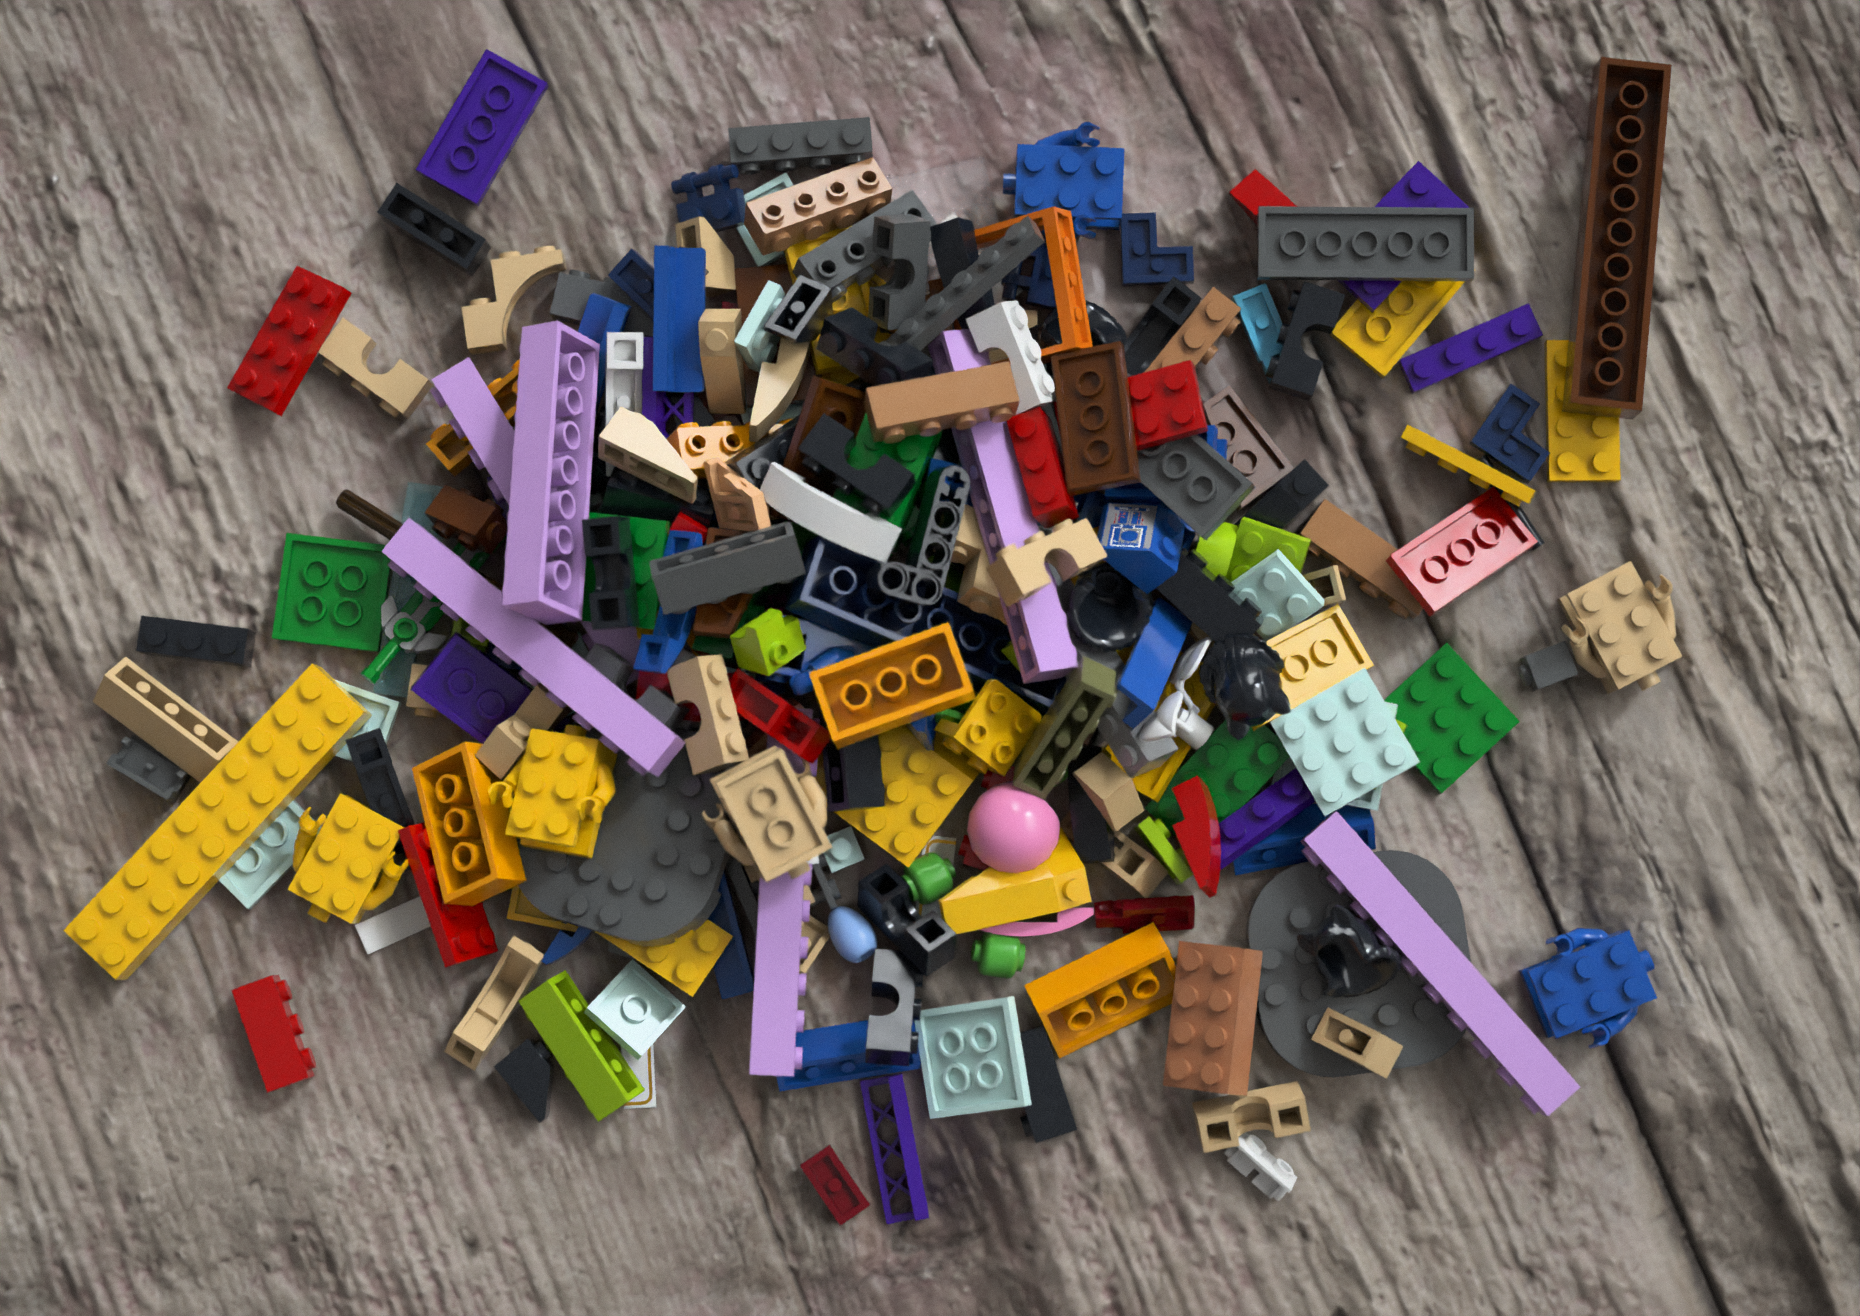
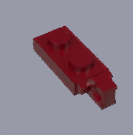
(1132, 914)

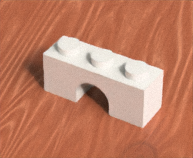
(1006, 328)

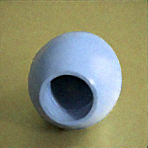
(851, 934)

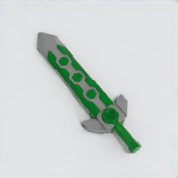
(419, 615)

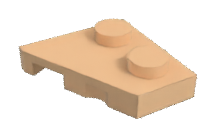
(735, 499)

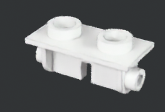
(1274, 1174)

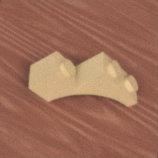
(512, 275)
(976, 586)
(510, 737)
(495, 1003)

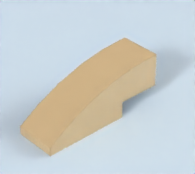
(777, 386)

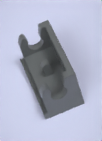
(149, 768)

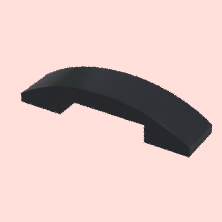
(380, 782)

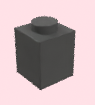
(1547, 666)

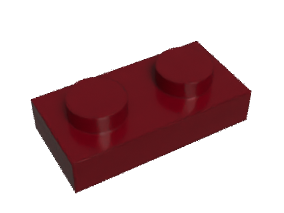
(835, 1185)

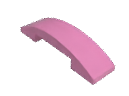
(1064, 920)

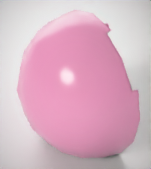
(1012, 829)

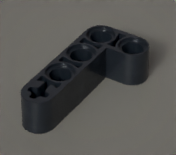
(925, 533)

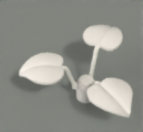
(1170, 718)

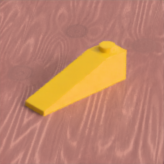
(1009, 897)

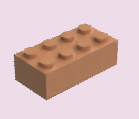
(1212, 1018)

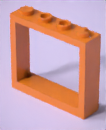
(1064, 271)

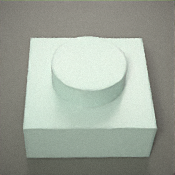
(844, 850)

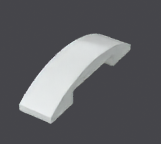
(623, 375)
(828, 516)

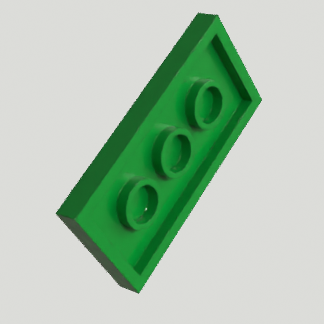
(1229, 768)

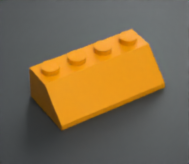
(1104, 990)

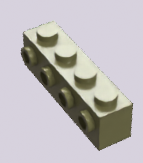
(1065, 728)

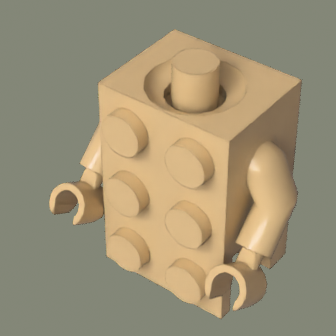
(1620, 629)
(773, 812)

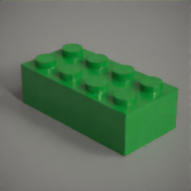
(911, 453)

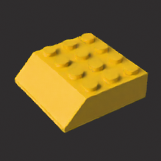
(918, 794)

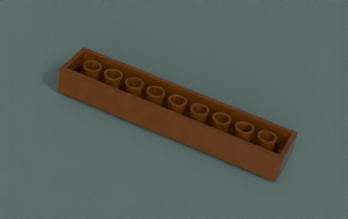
(1617, 238)

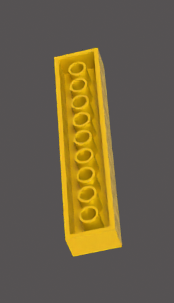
(217, 822)

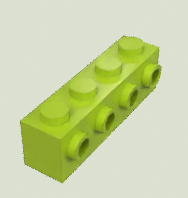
(581, 1046)

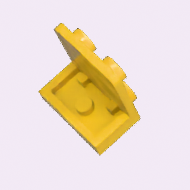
(991, 729)

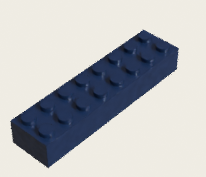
(838, 598)

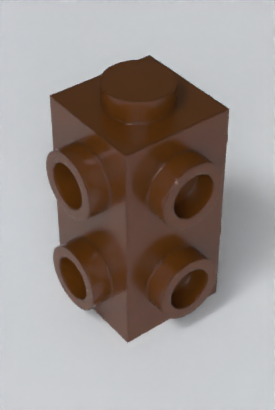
(467, 519)

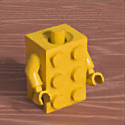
(558, 791)
(348, 862)

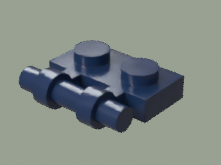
(721, 210)
(1039, 284)

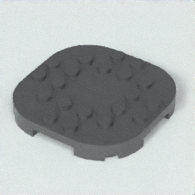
(651, 861)
(1293, 987)

